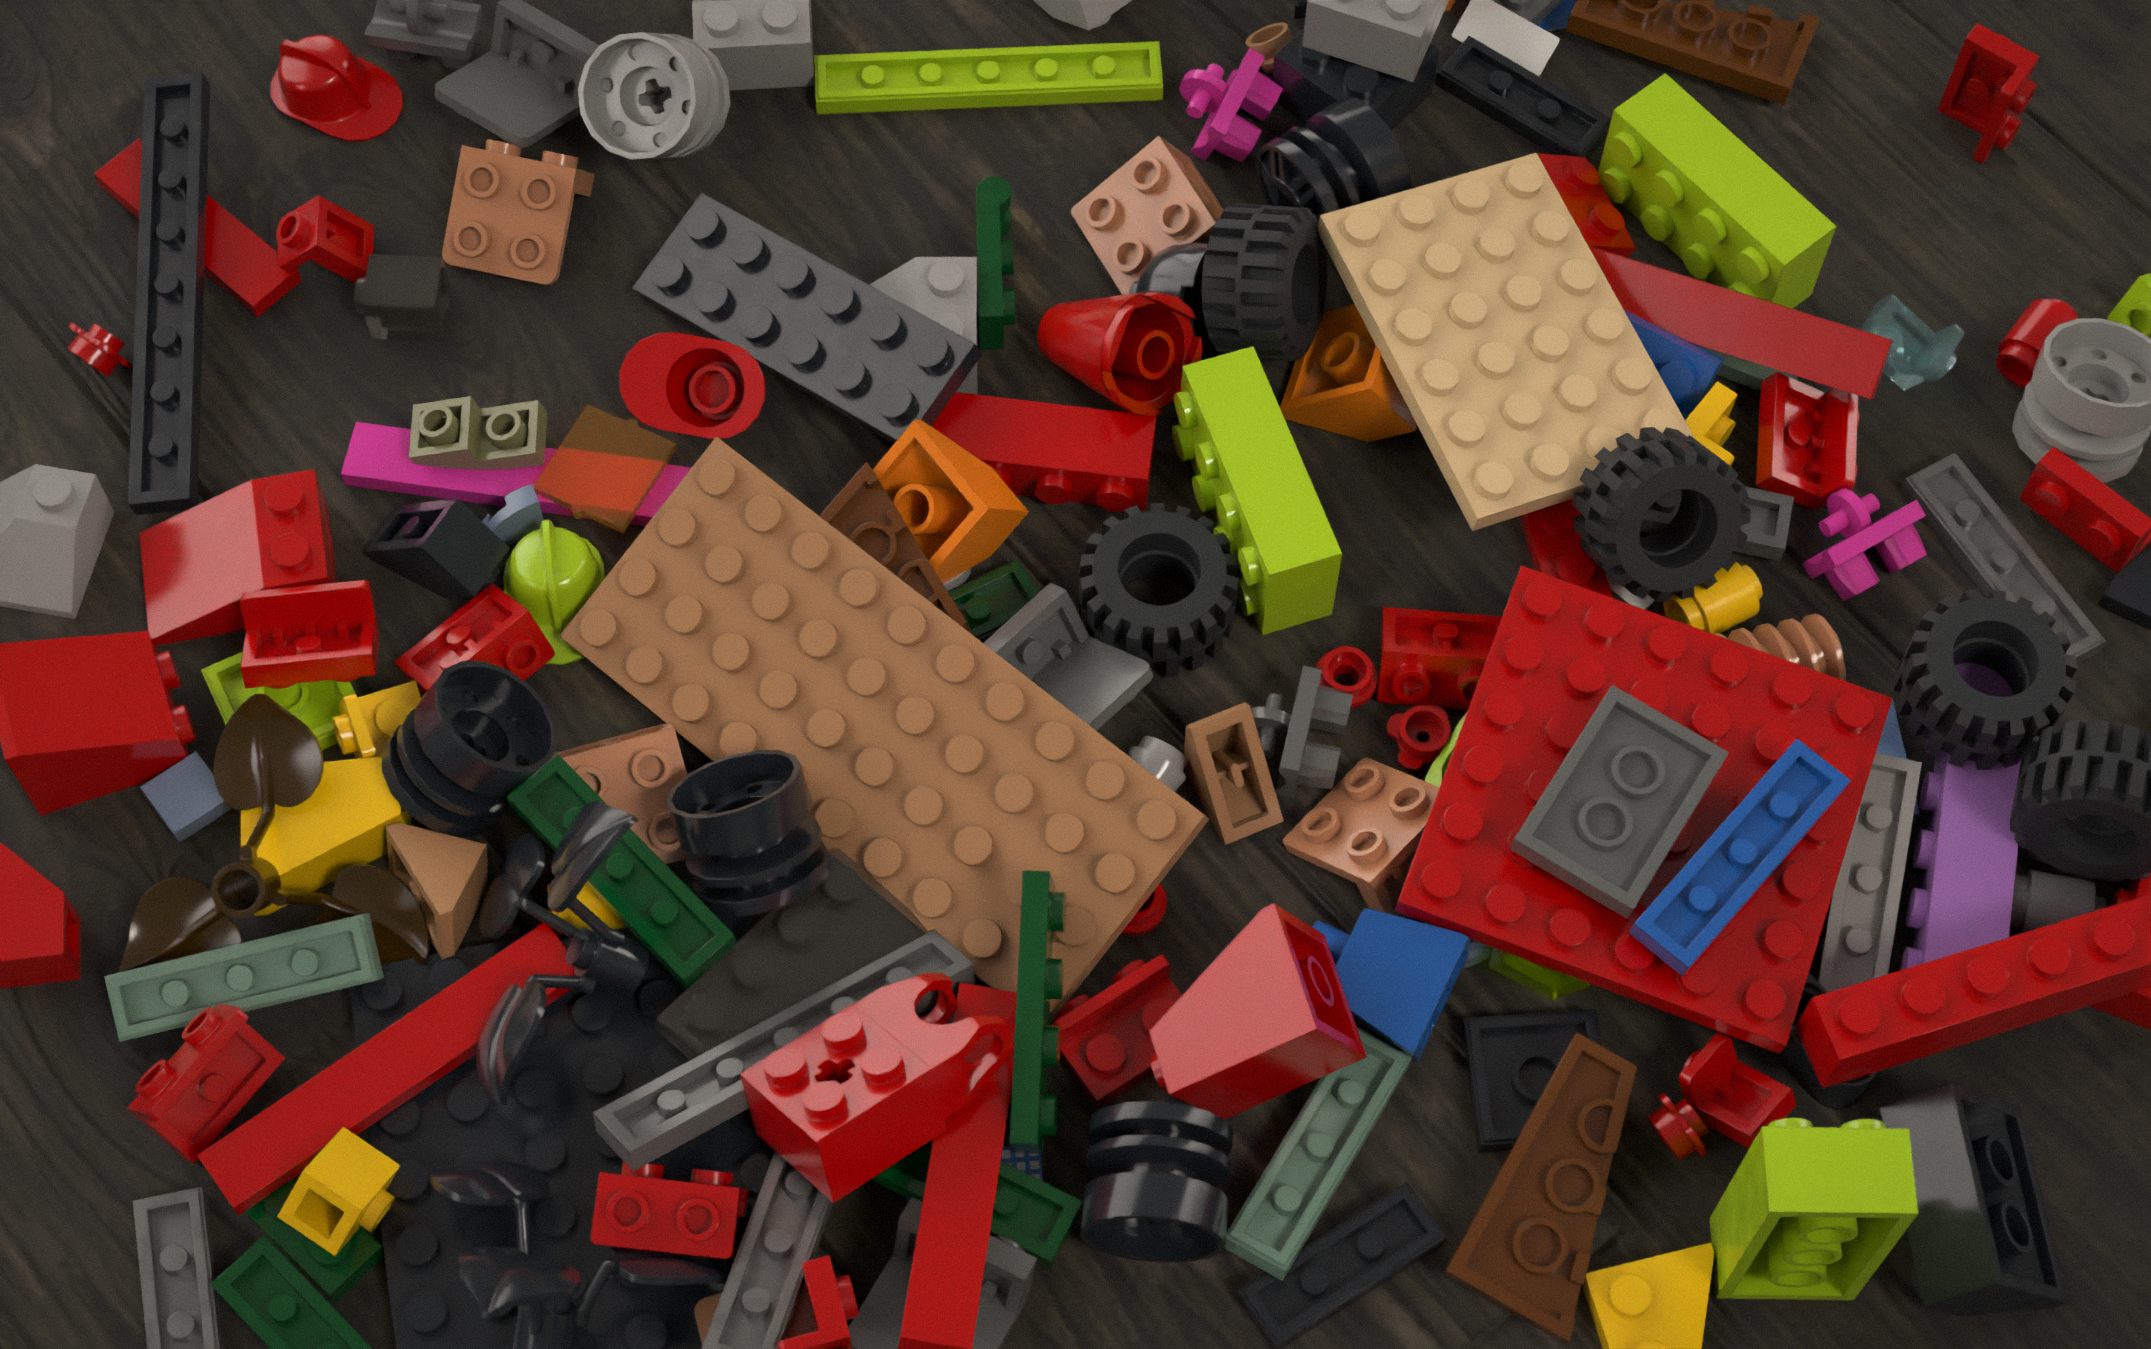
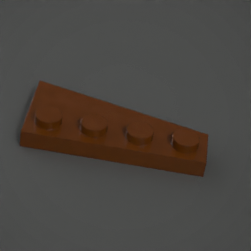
(1715, 44)
(1543, 1207)

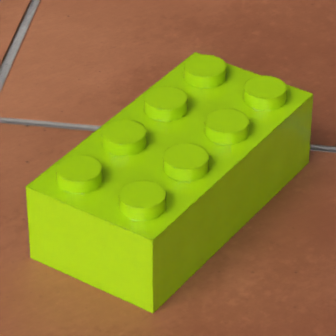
(1712, 197)
(1256, 490)
(1813, 1210)

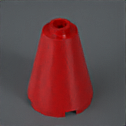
(1123, 346)

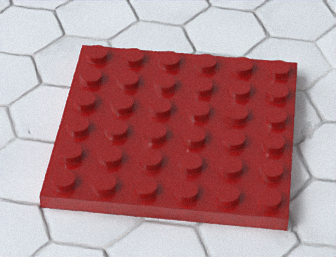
(1534, 698)

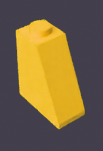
(331, 830)

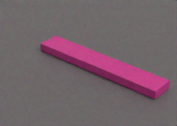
(381, 461)

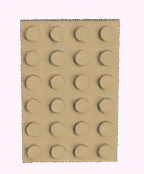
(1498, 334)

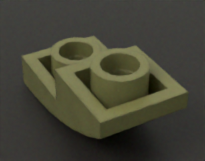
(466, 437)

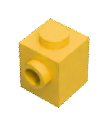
(340, 1192)

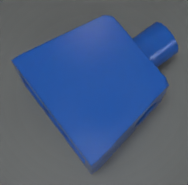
(1397, 975)

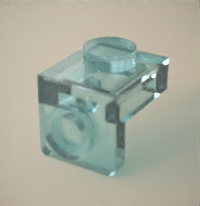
(1916, 350)

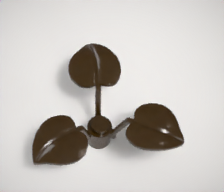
(267, 761)

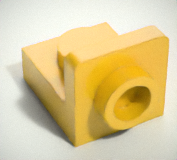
(1711, 420)
(372, 718)

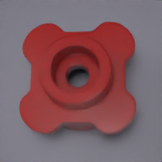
(98, 348)
(1405, 728)
(1679, 1127)

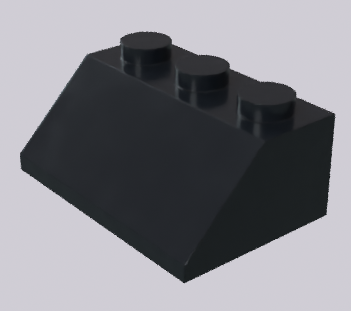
(1980, 1205)

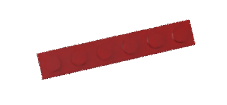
(1978, 992)

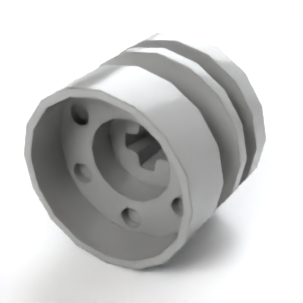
(623, 90)
(2089, 397)

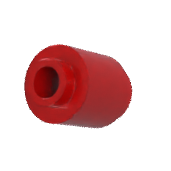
(2025, 339)

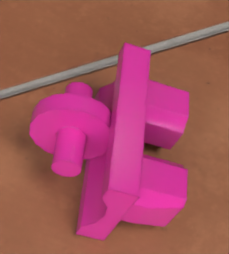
(1243, 89)
(1891, 535)

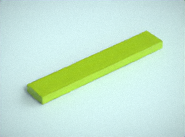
(988, 77)

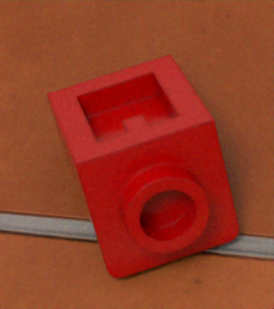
(326, 236)

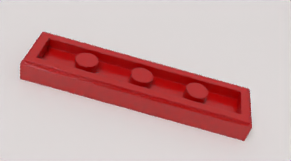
(233, 253)

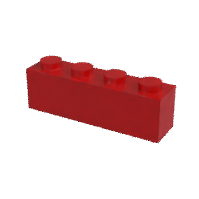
(1056, 448)

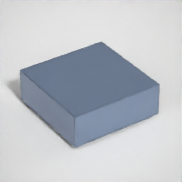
(186, 797)

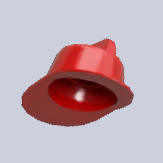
(334, 89)
(692, 385)

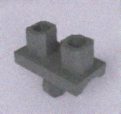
(425, 28)
(1314, 708)

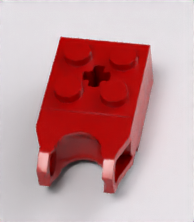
(871, 1083)

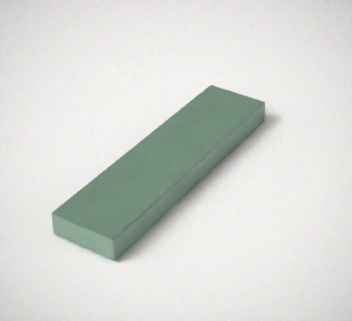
(245, 976)
(1315, 1158)

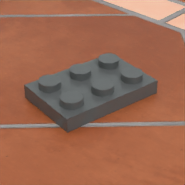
(1619, 801)

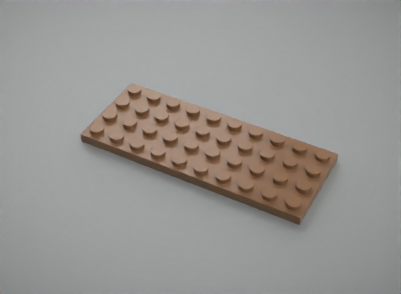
(911, 733)

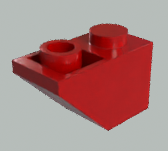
(36, 927)

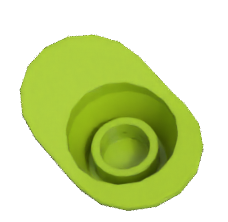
(553, 578)

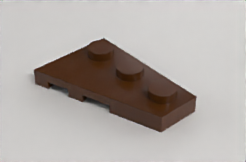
(873, 523)

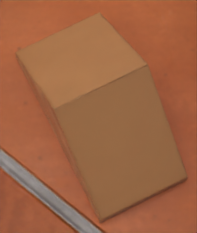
(1231, 773)
(445, 878)

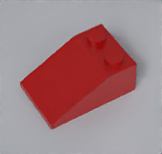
(242, 541)

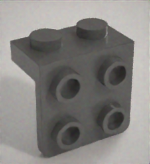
(525, 79)
(1059, 656)
(1002, 1296)

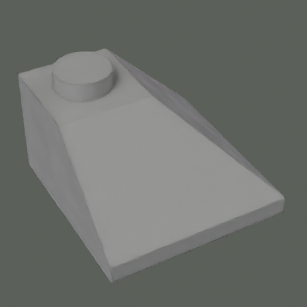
(50, 538)

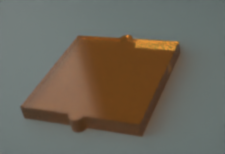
(605, 468)

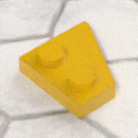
(1652, 1300)

